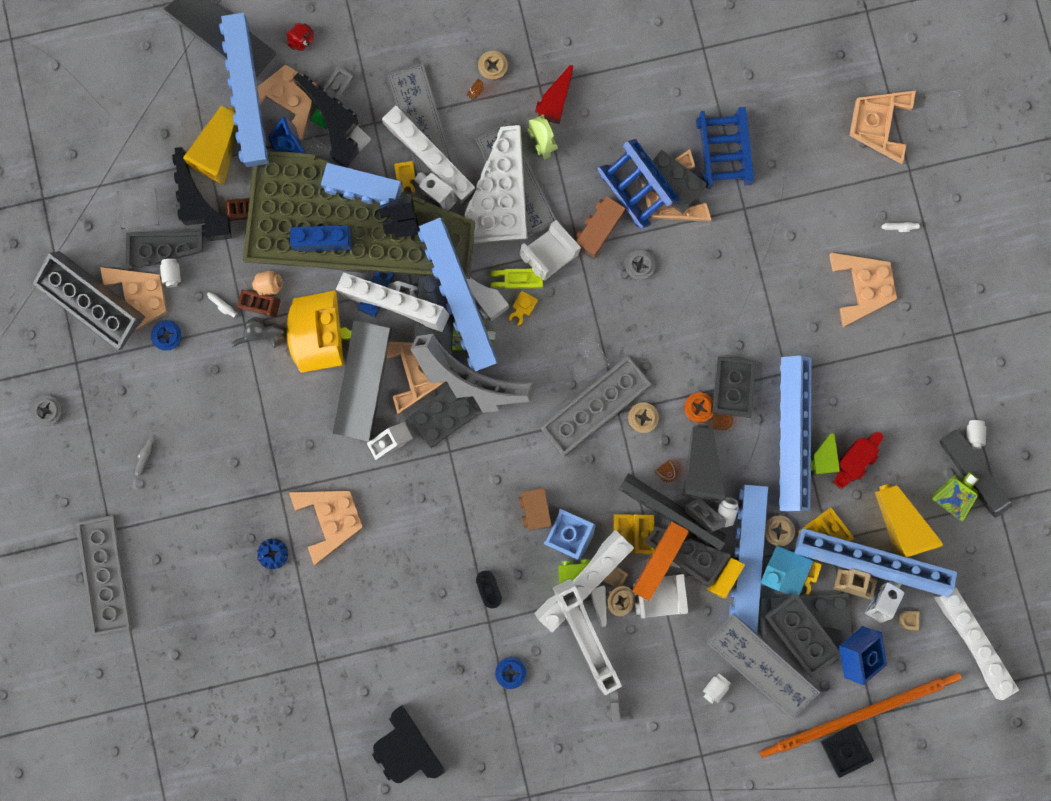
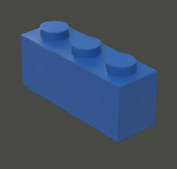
(321, 238)

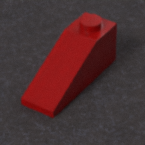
(555, 97)

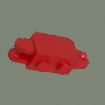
(857, 458)

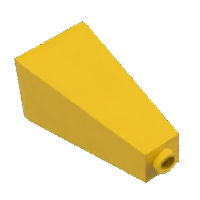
(214, 146)
(904, 524)

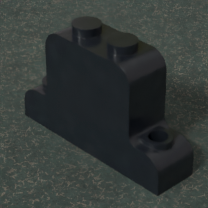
(405, 750)

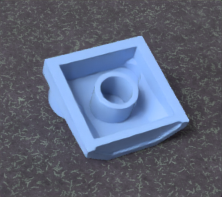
(570, 535)

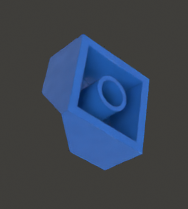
(863, 655)

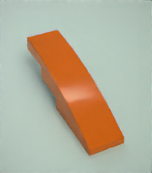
(660, 561)

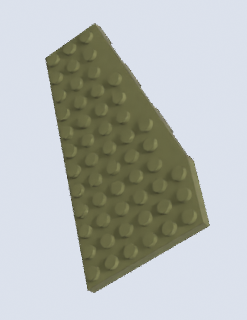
(291, 195)

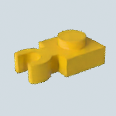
(405, 174)
(524, 306)
(812, 575)

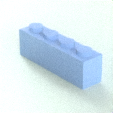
(360, 185)

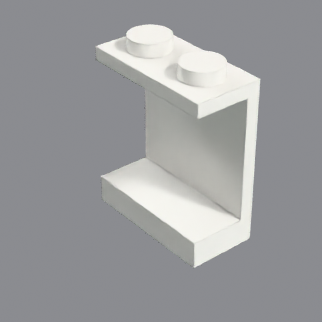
(550, 251)
(667, 599)

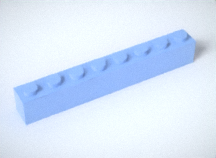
(245, 90)
(458, 293)
(795, 434)
(749, 552)
(876, 562)

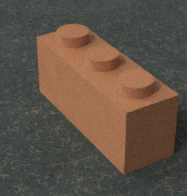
(599, 226)

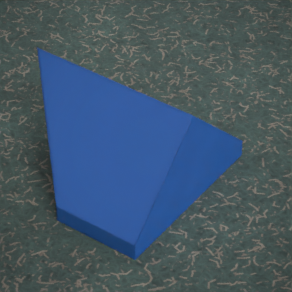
(285, 137)

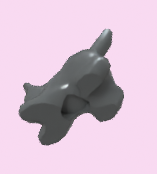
(258, 330)

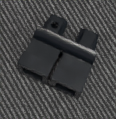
(403, 217)

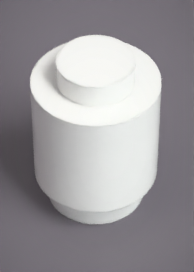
(170, 272)
(976, 434)
(728, 510)
(716, 689)

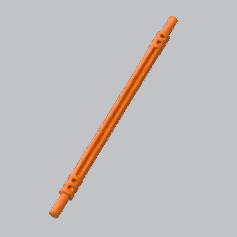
(860, 715)

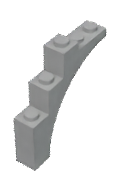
(464, 382)

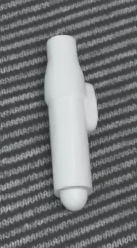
(901, 227)
(222, 306)

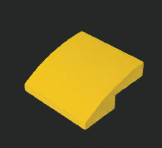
(829, 524)
(635, 530)
(726, 578)

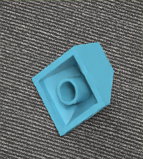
(786, 571)

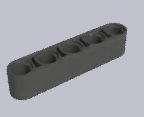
(968, 461)

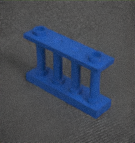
(741, 137)
(655, 181)

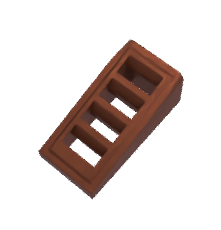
(237, 202)
(270, 305)

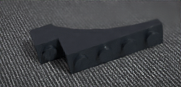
(337, 119)
(193, 206)

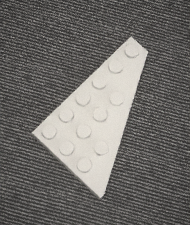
(500, 193)

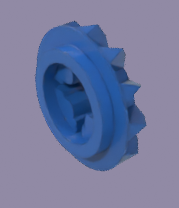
(159, 331)
(280, 558)
(517, 679)

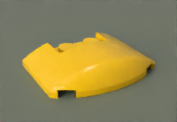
(315, 332)

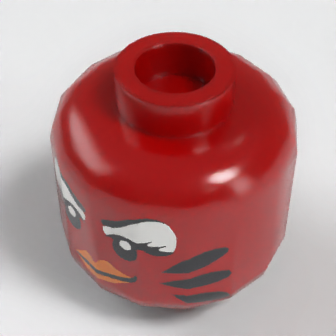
(300, 36)

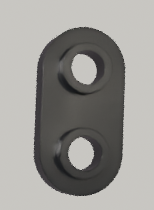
(488, 589)

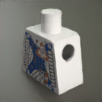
(436, 191)
(885, 602)

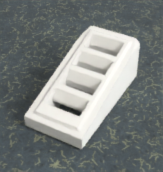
(599, 601)

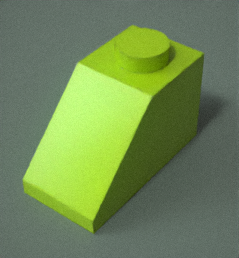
(825, 457)

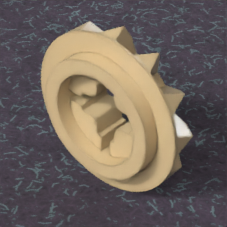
(492, 56)
(651, 413)
(786, 525)
(626, 603)

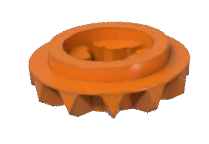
(690, 410)

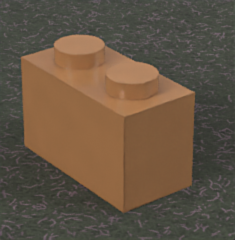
(535, 509)

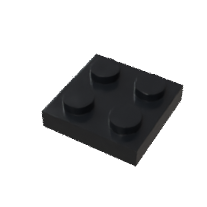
(846, 751)

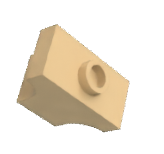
(855, 583)

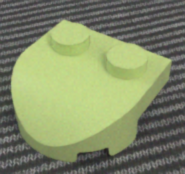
(543, 135)

